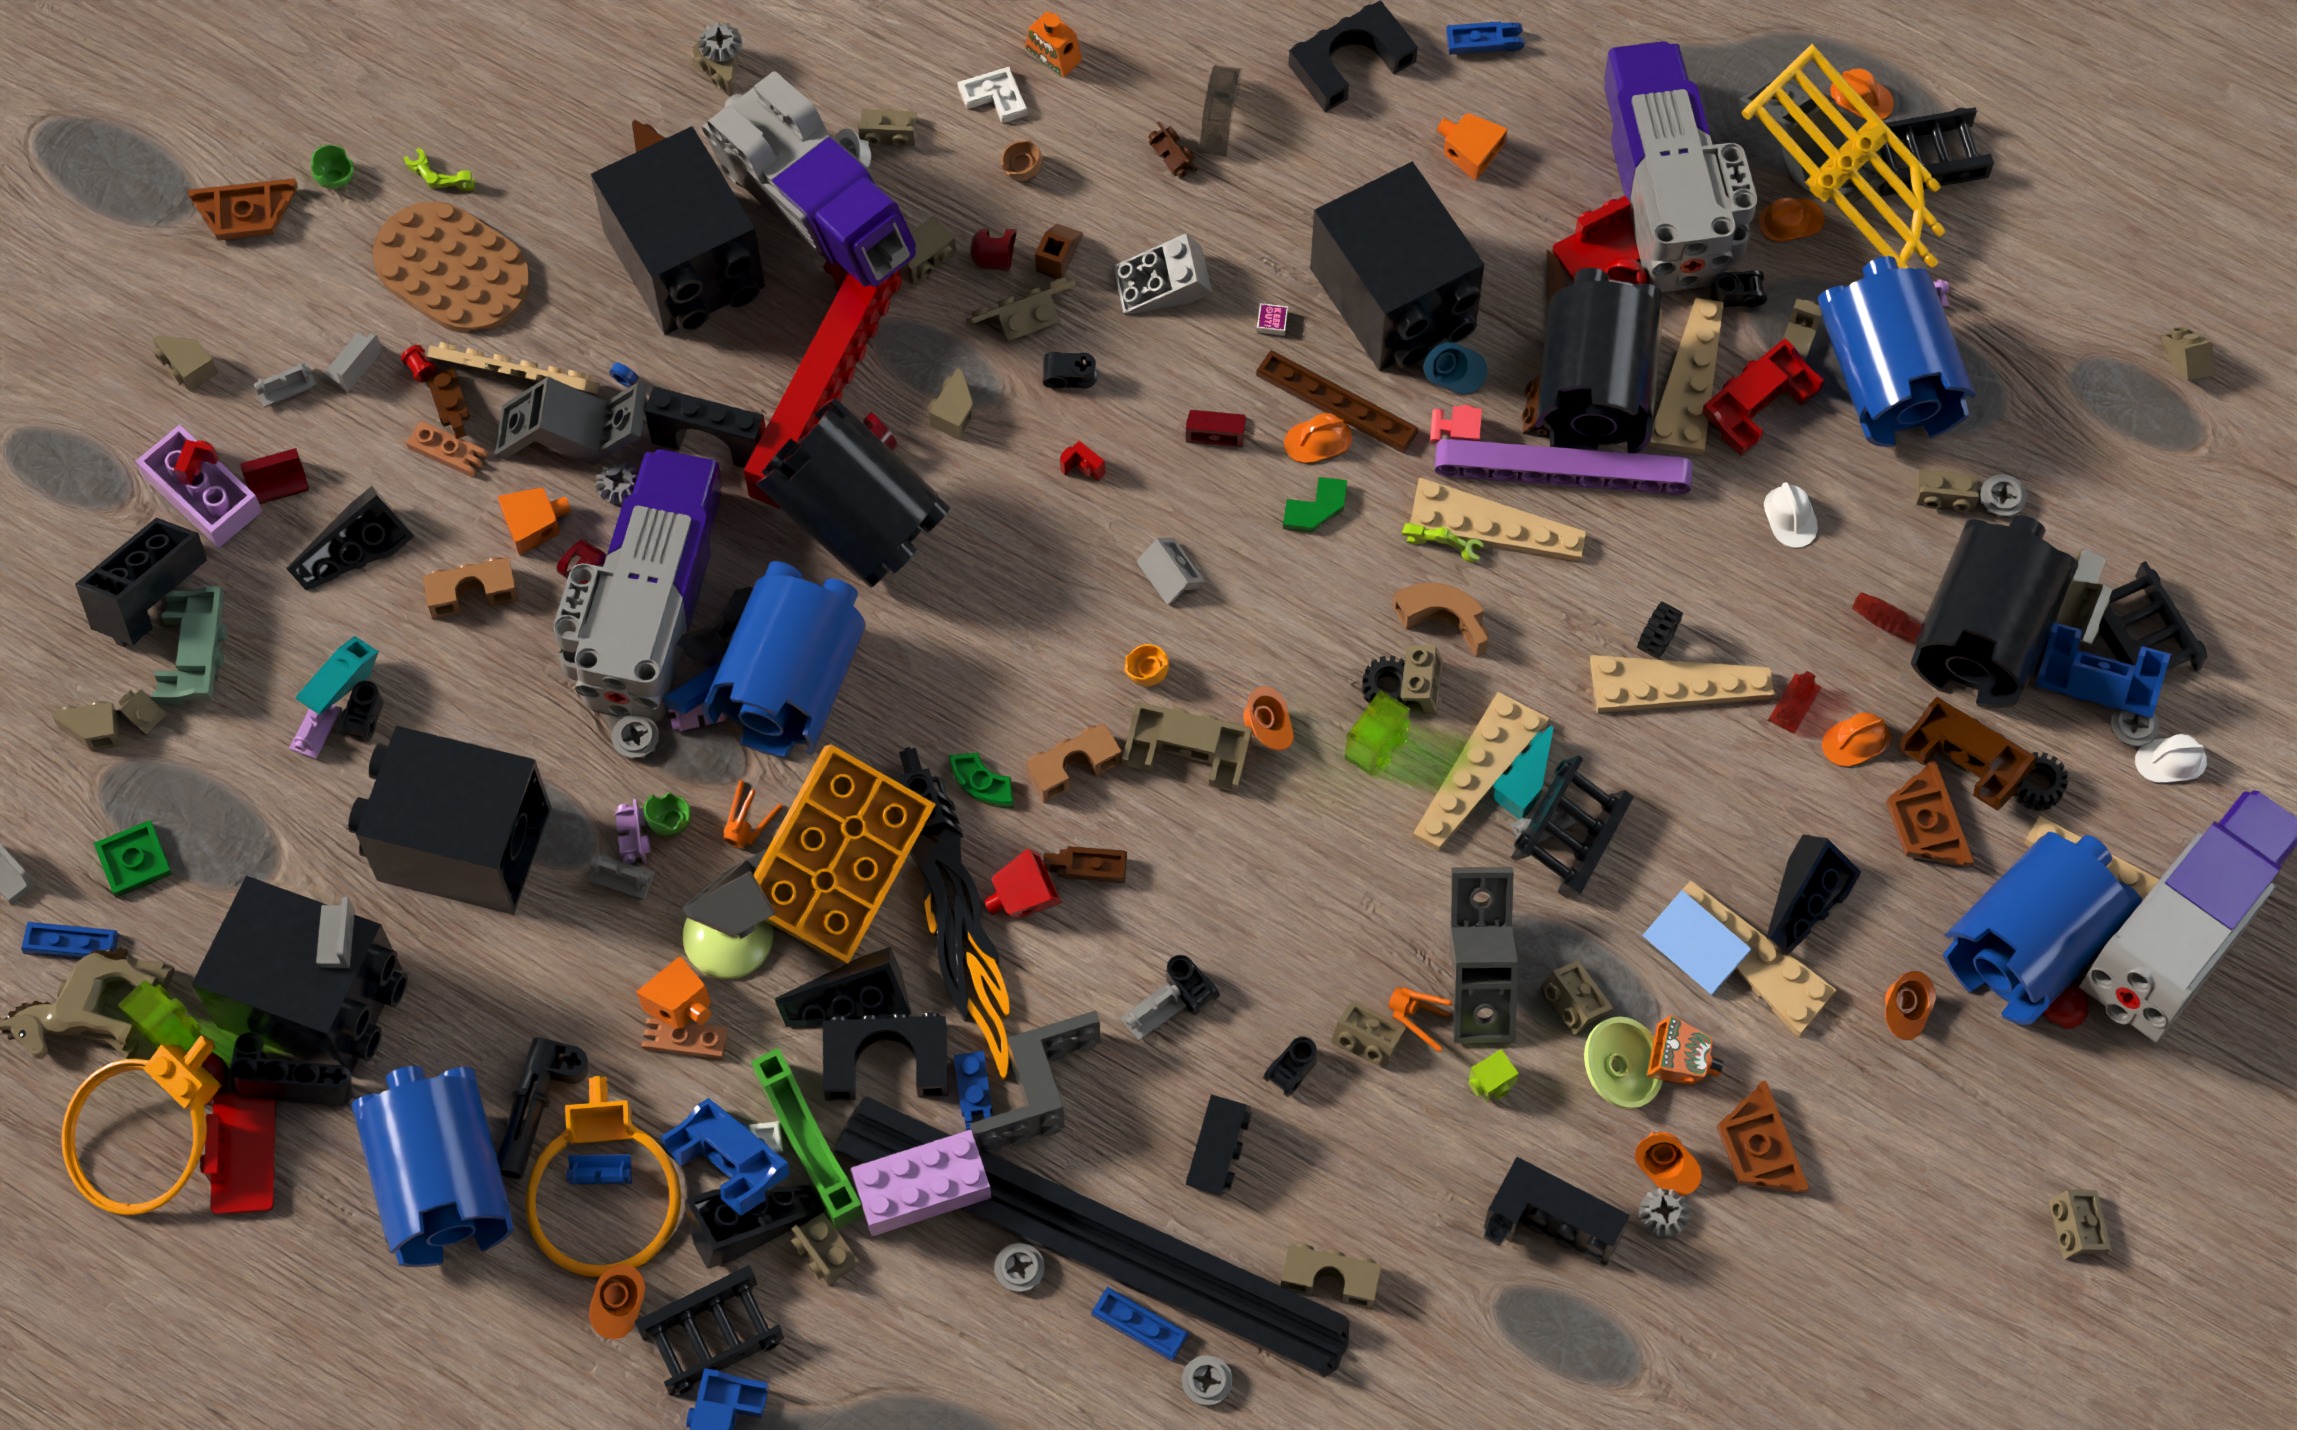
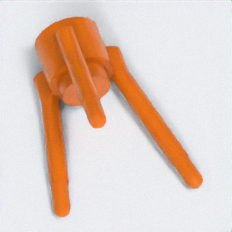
(737, 831)
(1406, 1002)

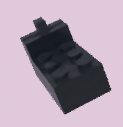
(138, 577)
(1554, 1209)

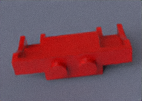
(1755, 389)

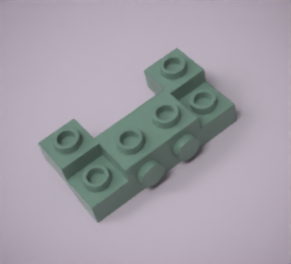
(198, 648)

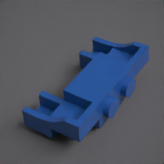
(2101, 678)
(731, 1149)
(722, 1398)

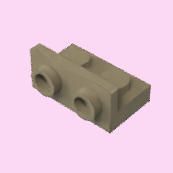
(888, 127)
(1947, 490)
(1422, 676)
(1575, 996)
(1368, 1034)
(2079, 1223)
(825, 1248)

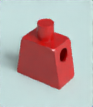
(1023, 887)

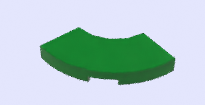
(980, 782)

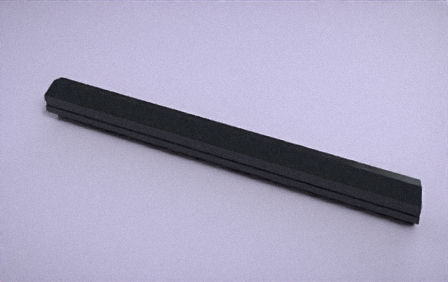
(1123, 1248)

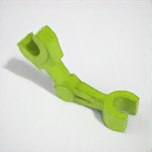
(462, 180)
(1418, 534)

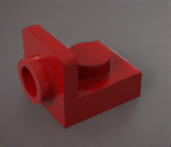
(191, 460)
(1086, 460)

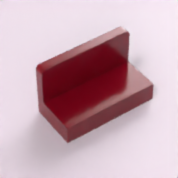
(1215, 428)
(275, 476)

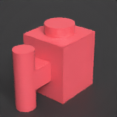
(1463, 426)

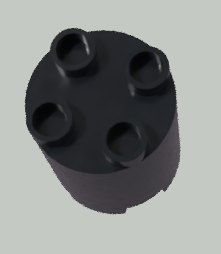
(1600, 363)
(852, 494)
(1993, 610)

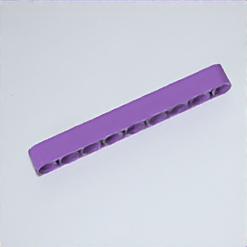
(1563, 466)

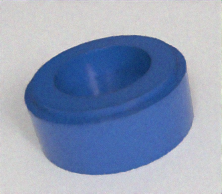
(623, 374)

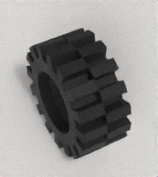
(1660, 630)
(1379, 670)
(2043, 797)

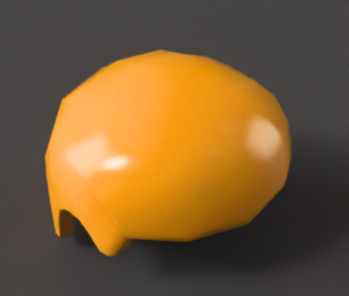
(1147, 665)

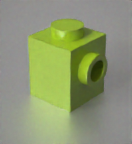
(1493, 1077)

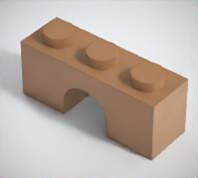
(446, 588)
(1093, 747)

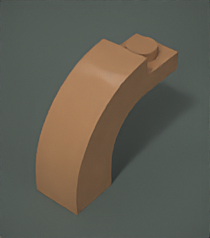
(1445, 603)

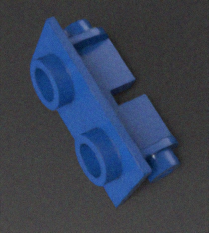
(599, 1169)

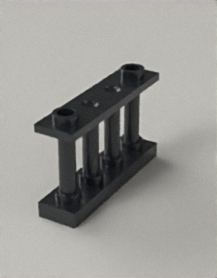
(1948, 170)
(2127, 650)
(1599, 829)
(711, 1299)

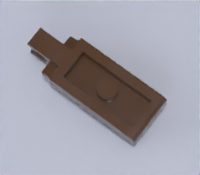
(449, 401)
(1088, 864)

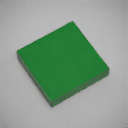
(132, 858)

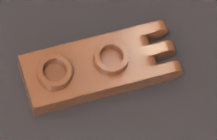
(446, 449)
(691, 1040)

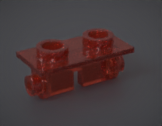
(1795, 702)

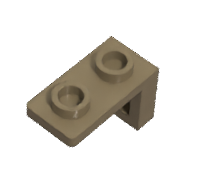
(1803, 325)

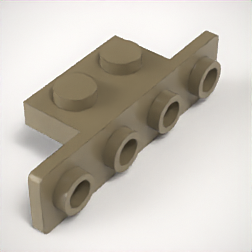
(1026, 314)
(2085, 598)

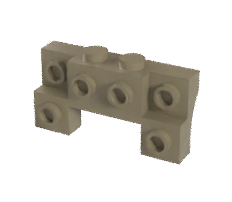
(1188, 737)

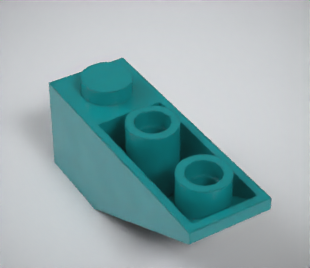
(339, 674)
(1523, 784)

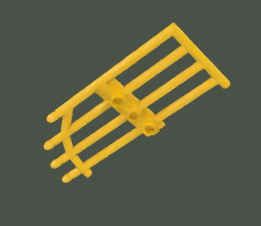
(1851, 156)

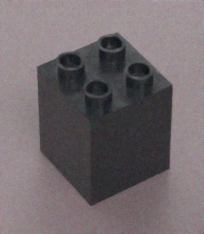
(679, 231)
(1397, 267)
(451, 819)
(267, 979)

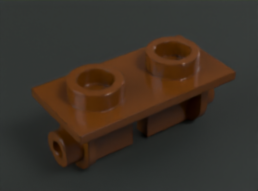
(1180, 157)
(1530, 410)

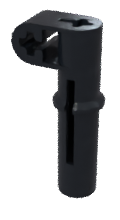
(538, 1067)

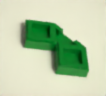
(1308, 515)

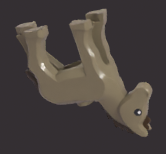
(82, 1002)

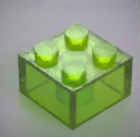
(1378, 734)
(159, 1017)

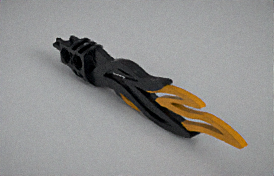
(947, 855)

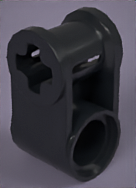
(1744, 289)
(1066, 370)
(359, 716)
(1194, 987)
(1289, 1070)

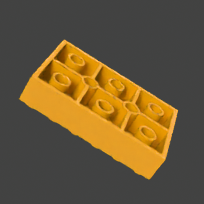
(839, 852)

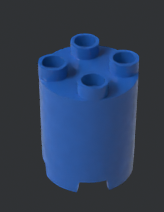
(1896, 352)
(786, 660)
(2040, 924)
(432, 1164)

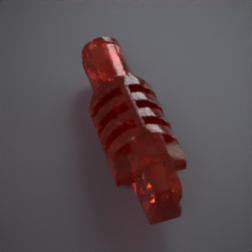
(1886, 616)

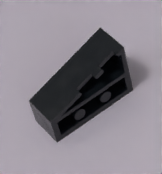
(1219, 1145)

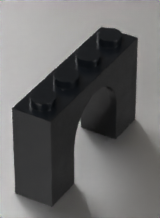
(1370, 27)
(673, 413)
(847, 1039)

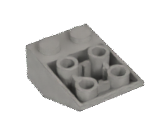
(1163, 276)

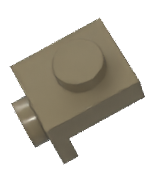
(140, 710)

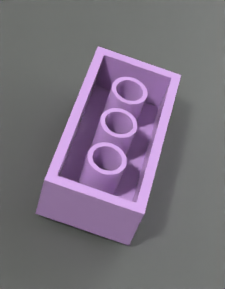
(216, 499)
(921, 1182)

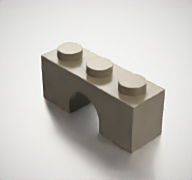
(1306, 1265)

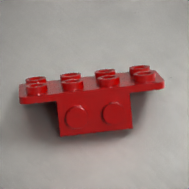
(1599, 238)
(240, 1154)

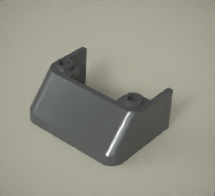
(732, 901)

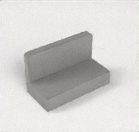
(353, 361)
(1169, 569)
(13, 878)
(335, 935)

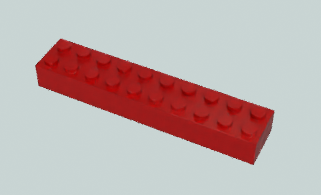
(823, 370)

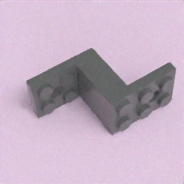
(1796, 172)
(571, 421)
(1483, 955)
(1042, 1102)

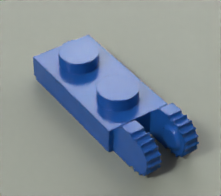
(1484, 37)
(972, 1085)

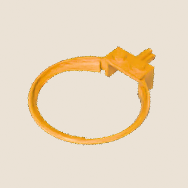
(177, 1074)
(593, 1124)

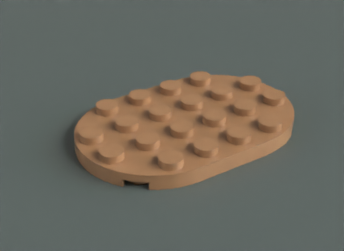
(451, 267)

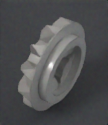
(731, 42)
(605, 485)
(2014, 491)
(622, 733)
(2143, 735)
(1655, 1222)
(1027, 1256)
(1219, 1373)

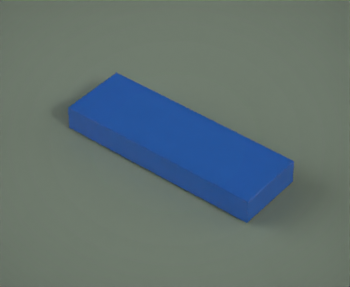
(692, 692)
(66, 940)
(1139, 1324)

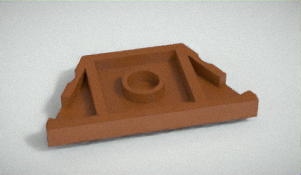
(244, 208)
(1928, 820)
(1760, 1145)

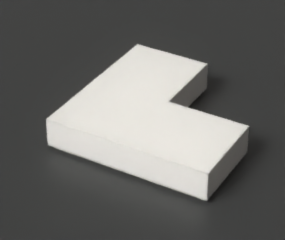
(996, 88)

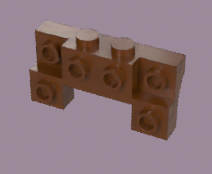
(1972, 746)

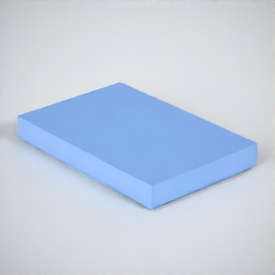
(1697, 942)

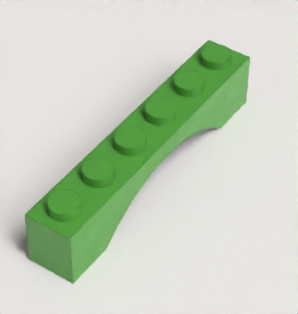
(806, 1139)

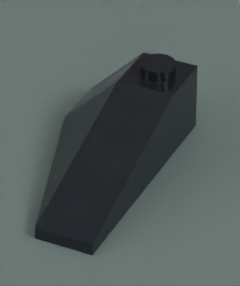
(356, 537)
(1812, 884)
(854, 990)
(725, 1235)

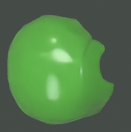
(331, 167)
(667, 814)

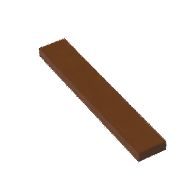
(1337, 401)

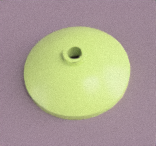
(724, 955)
(1628, 1049)

